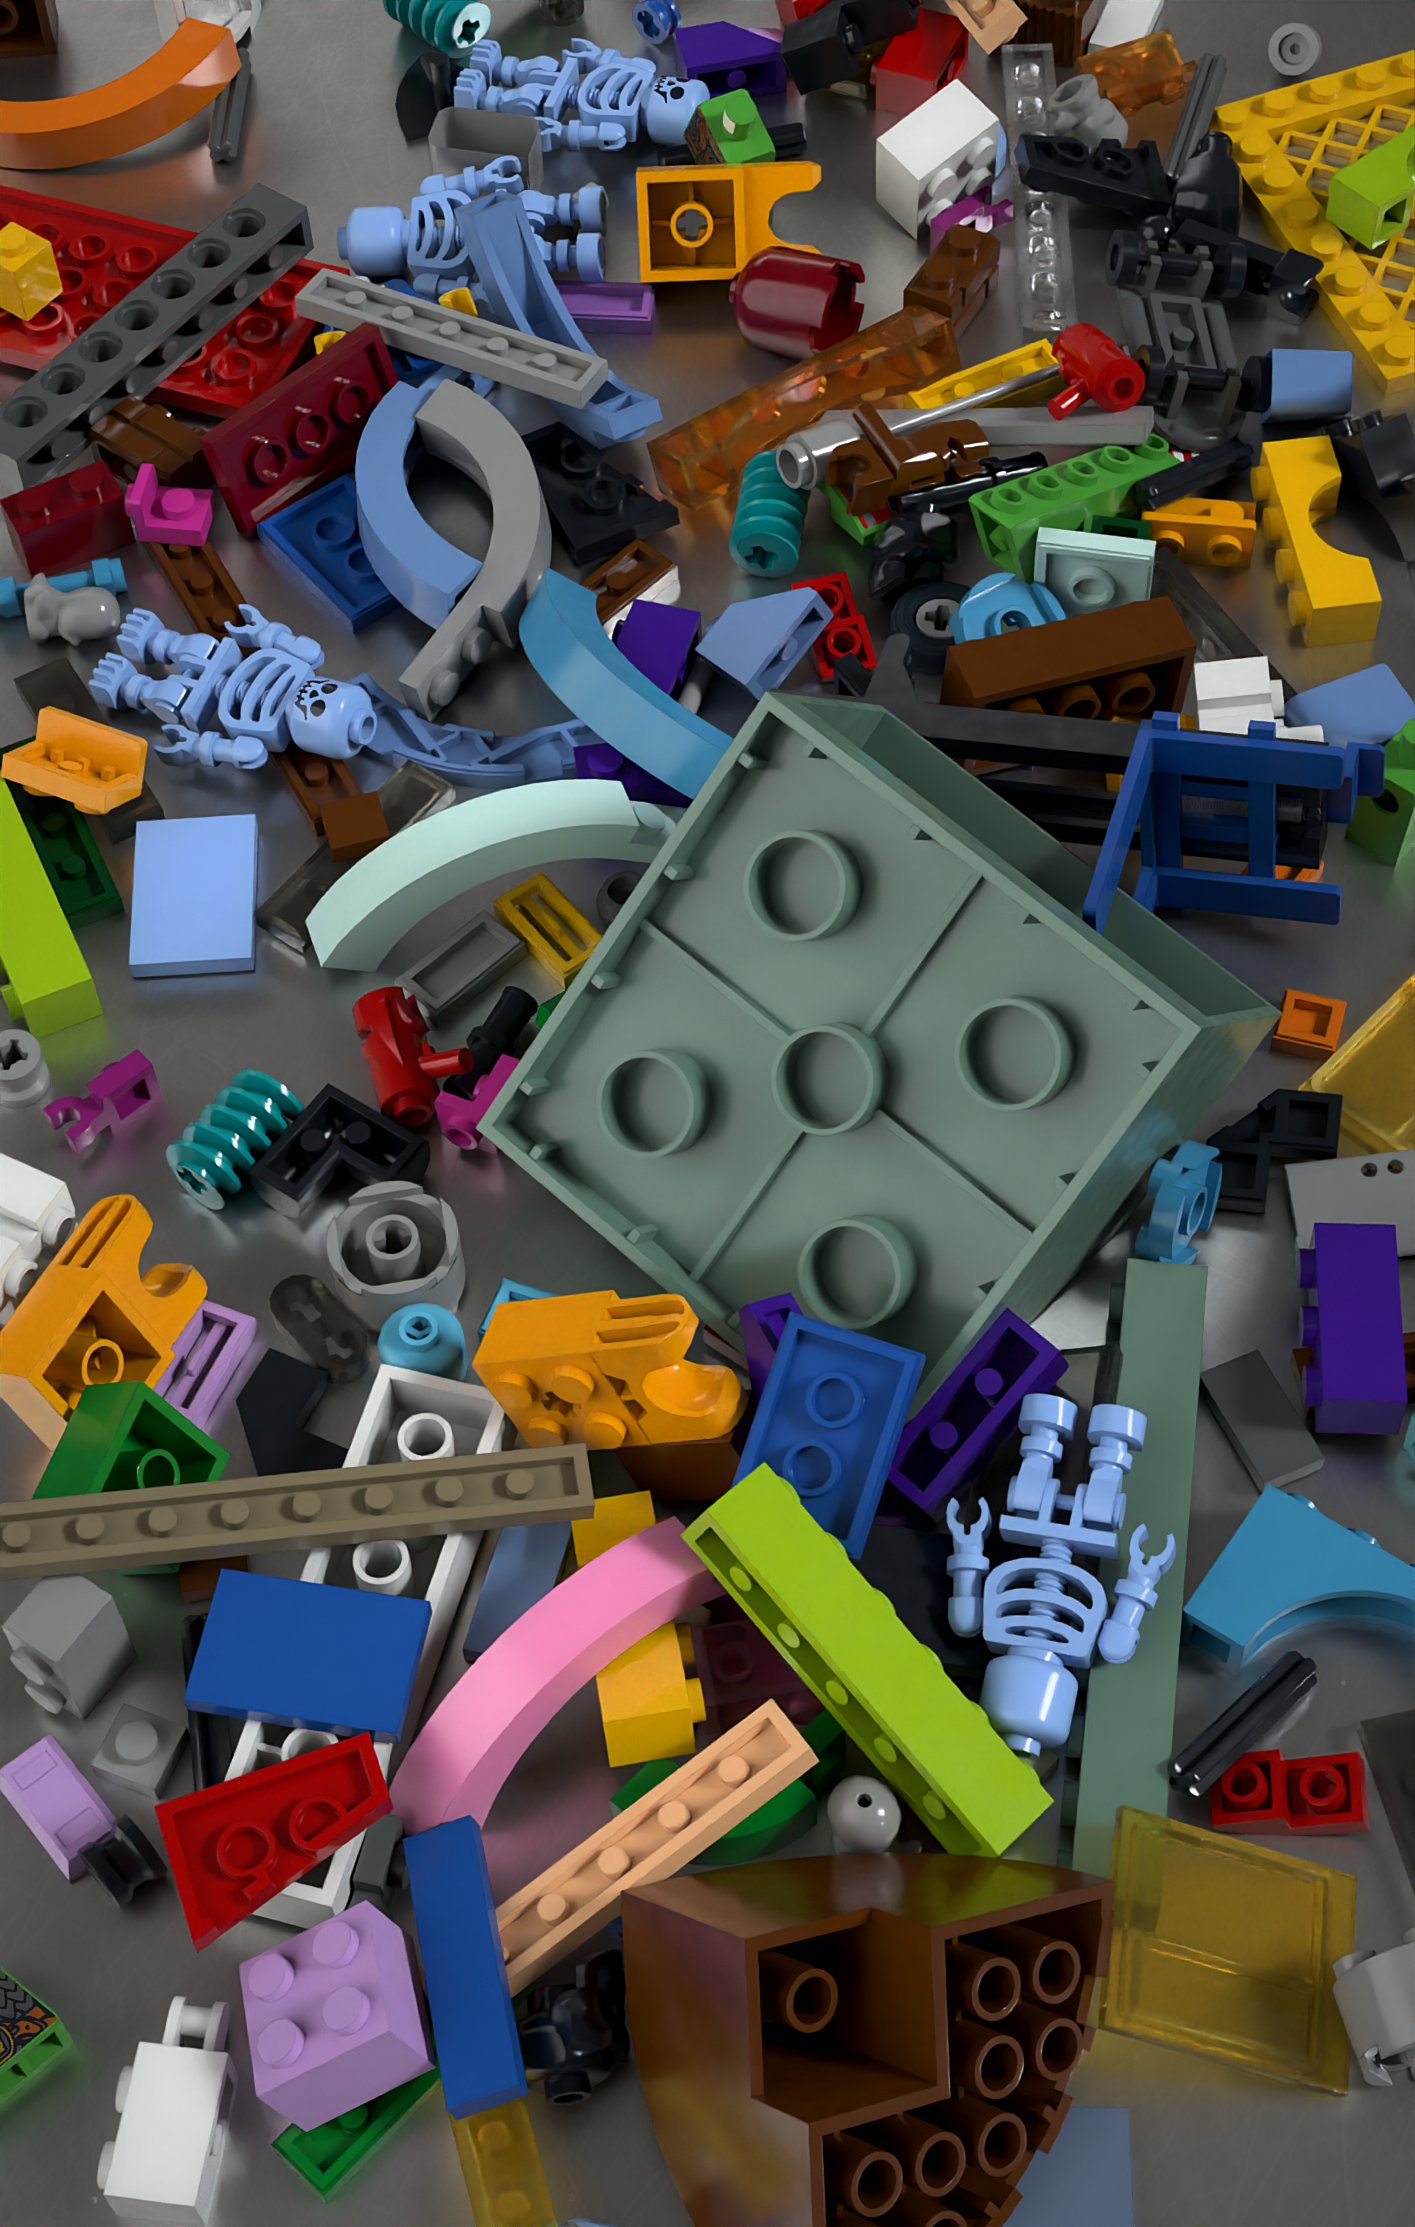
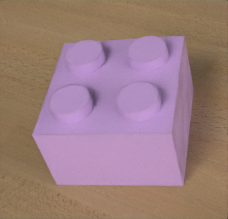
(336, 2016)

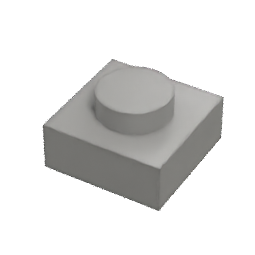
(141, 1751)

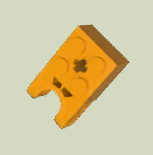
(736, 207)
(94, 1318)
(605, 1372)

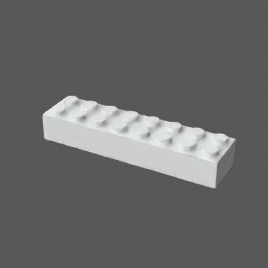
(403, 1420)

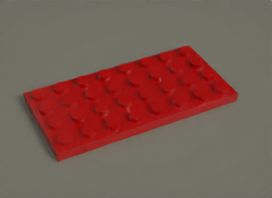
(111, 254)

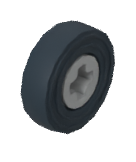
(918, 614)

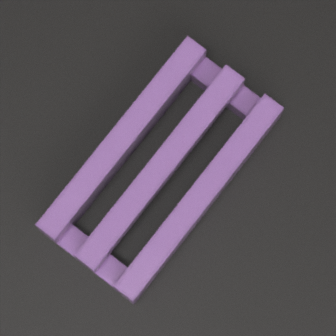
(222, 1370)

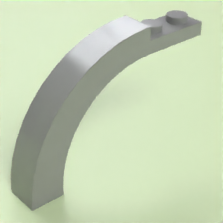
(486, 447)

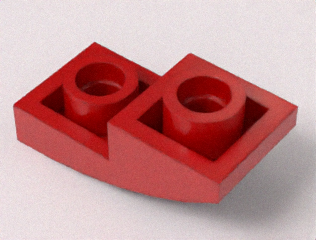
(844, 632)
(1291, 1796)

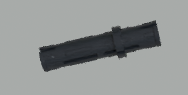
(953, 493)

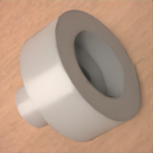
(1282, 51)

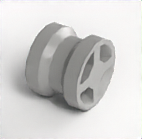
(28, 1074)

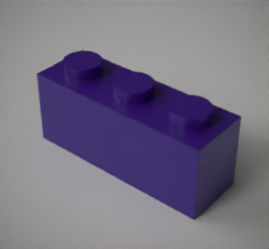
(1353, 1329)
(973, 1413)

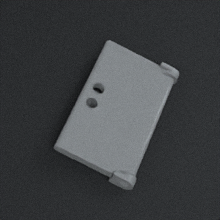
(1343, 1194)

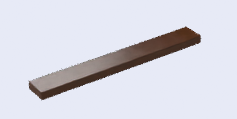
(210, 599)

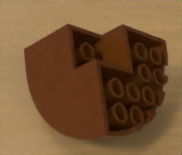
(861, 2032)

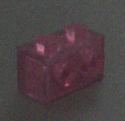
(744, 1671)

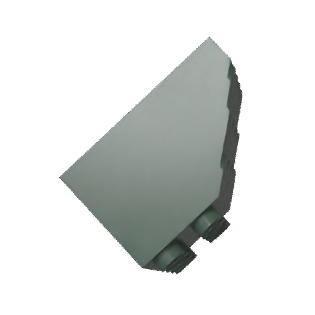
(869, 1047)

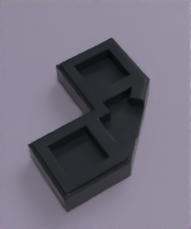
(1282, 1126)
(274, 1411)

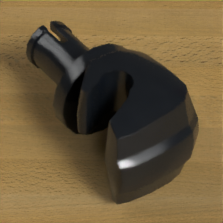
(1209, 186)

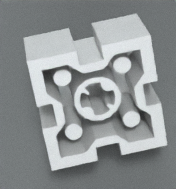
(1241, 691)
(34, 1226)

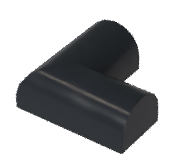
(332, 1137)

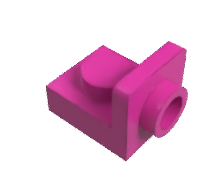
(168, 512)
(460, 1116)

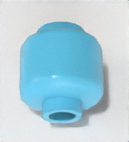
(425, 1341)

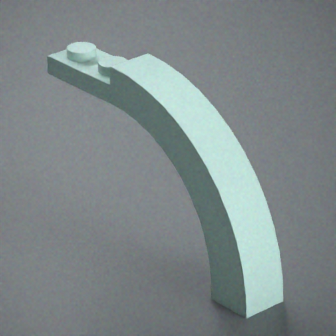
(471, 845)

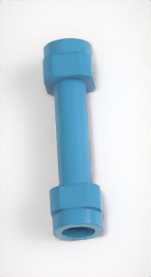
(104, 574)

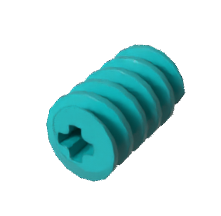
(444, 24)
(767, 520)
(229, 1133)

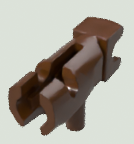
(903, 463)

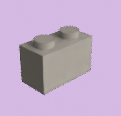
(69, 1643)

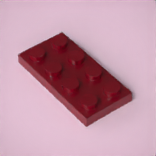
(299, 429)

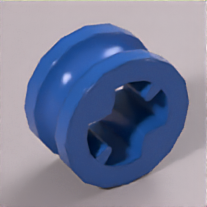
(656, 19)

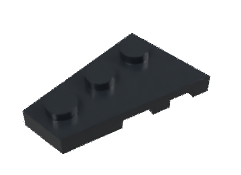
(1096, 175)
(589, 499)

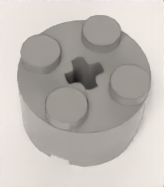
(394, 1252)
(1379, 2008)

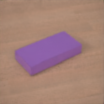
(609, 306)

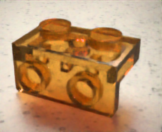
(1139, 72)

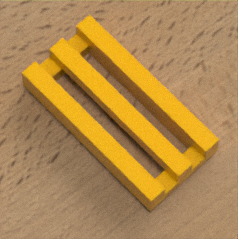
(543, 952)

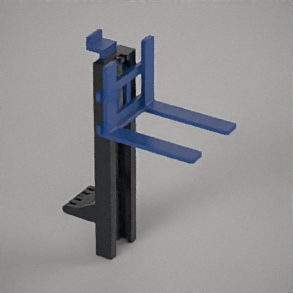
(1179, 796)

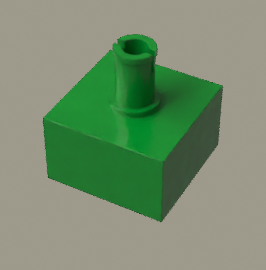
(128, 1441)

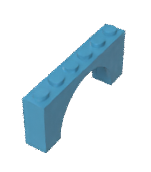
(1290, 1573)

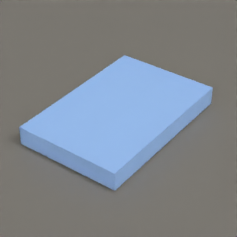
(194, 896)

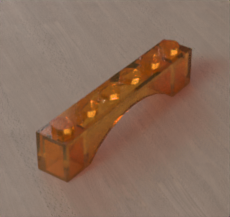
(882, 361)

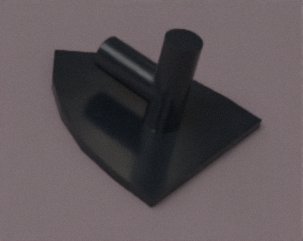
(425, 92)

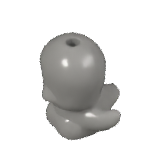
(1089, 116)
(74, 615)
(868, 1818)

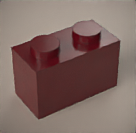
(68, 520)

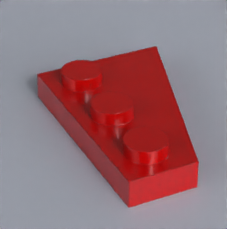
(266, 1830)

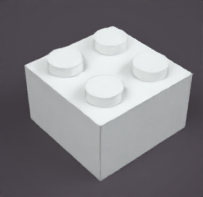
(936, 157)

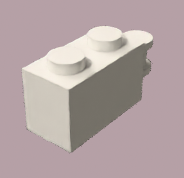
(172, 2121)

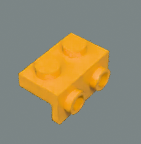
(79, 762)

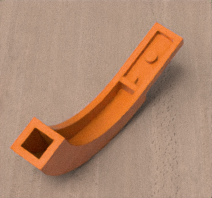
(126, 111)

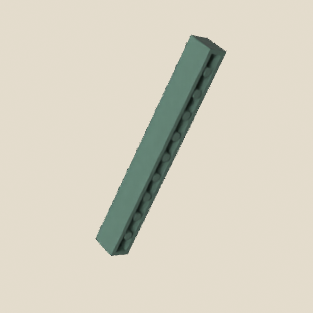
(1131, 1704)

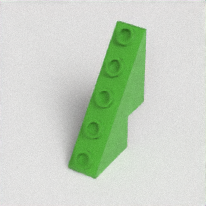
(1063, 499)

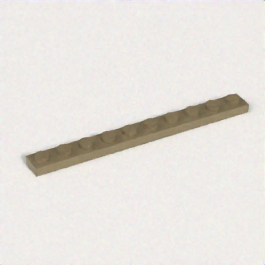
(294, 1511)

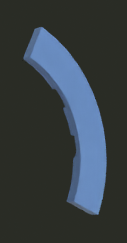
(469, 754)

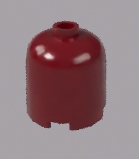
(796, 301)

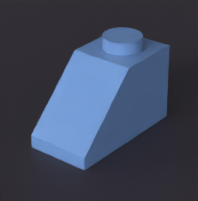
(763, 638)

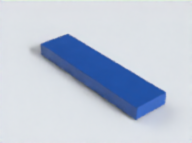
(464, 1968)

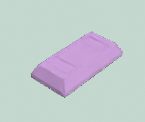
(56, 1803)

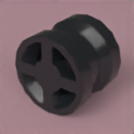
(122, 1861)

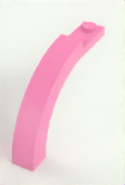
(538, 1667)

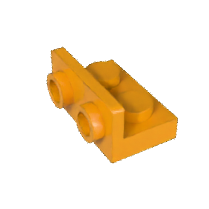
(1205, 530)

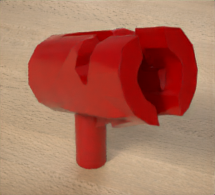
(1094, 371)
(400, 1058)

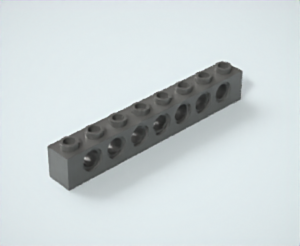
(150, 333)

